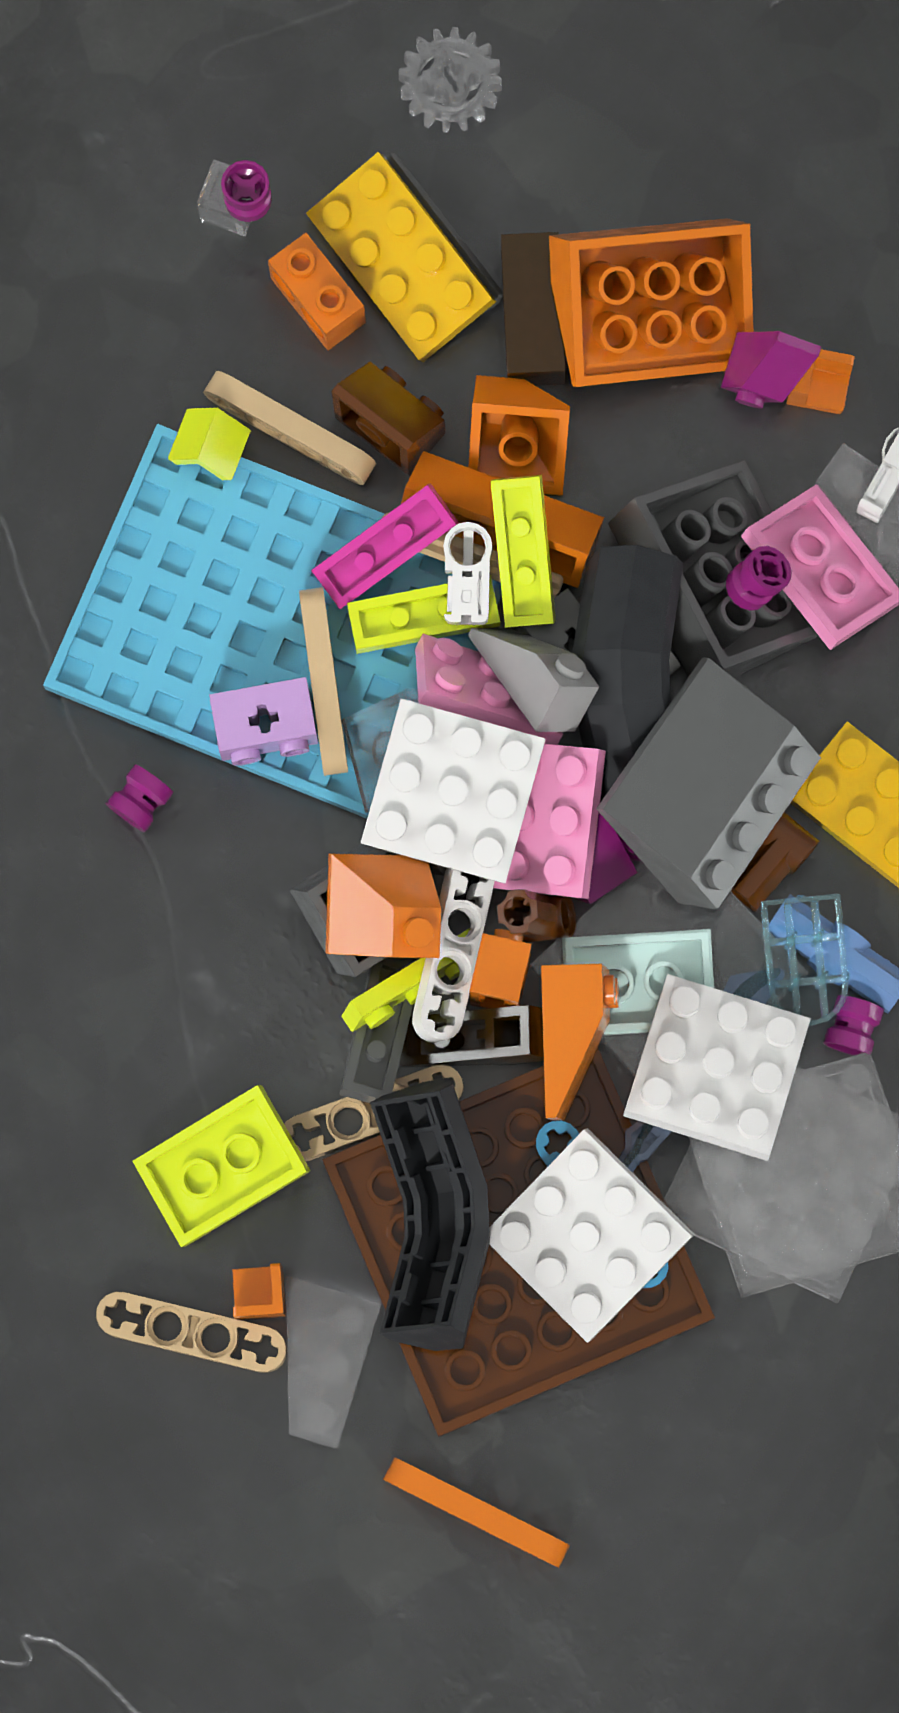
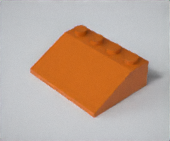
(652, 299)

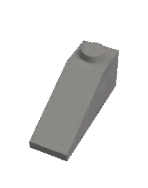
(541, 678)

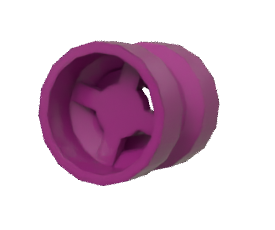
(246, 180)
(758, 578)
(139, 798)
(854, 1026)

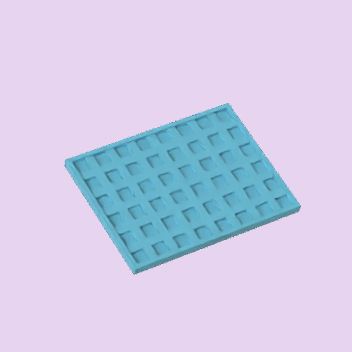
(207, 601)

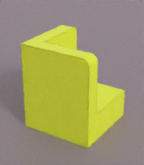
(210, 440)

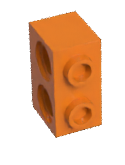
(317, 291)
(500, 970)

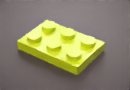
(221, 1166)

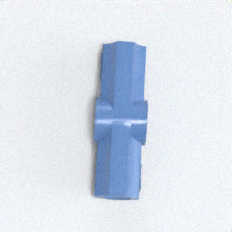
(869, 972)

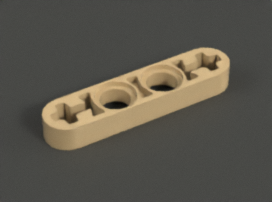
(289, 428)
(323, 681)
(369, 1127)
(190, 1338)

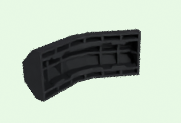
(626, 648)
(442, 1215)

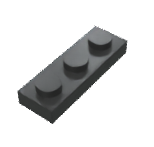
(377, 1051)

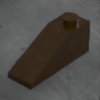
(484, 1038)

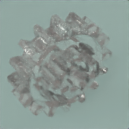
(433, 87)

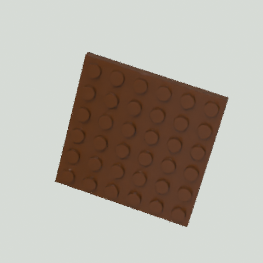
(514, 1336)

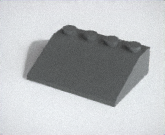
(703, 528)
(708, 786)

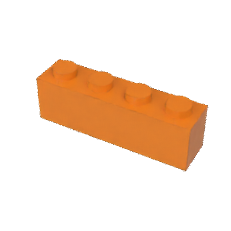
(468, 495)

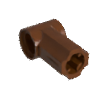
(779, 855)
(537, 915)

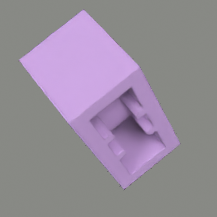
(238, 714)

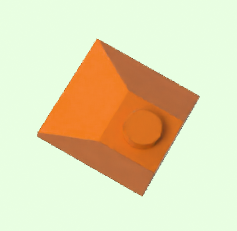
(518, 431)
(382, 907)

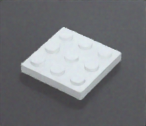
(453, 791)
(717, 1067)
(587, 1235)

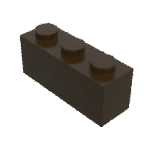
(530, 314)

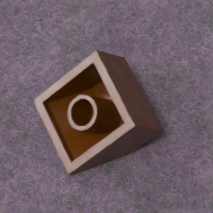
(388, 415)

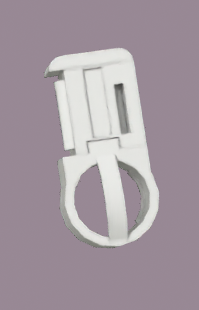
(883, 484)
(469, 583)

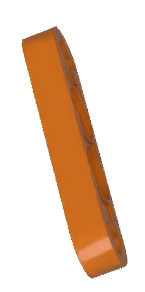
(476, 1512)

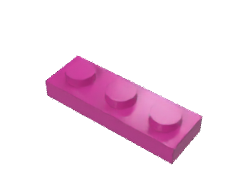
(385, 546)

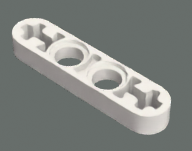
(460, 949)

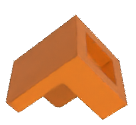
(824, 383)
(259, 1292)

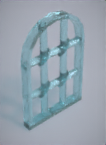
(816, 940)

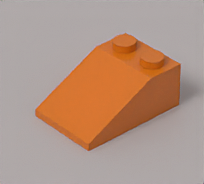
(574, 1021)

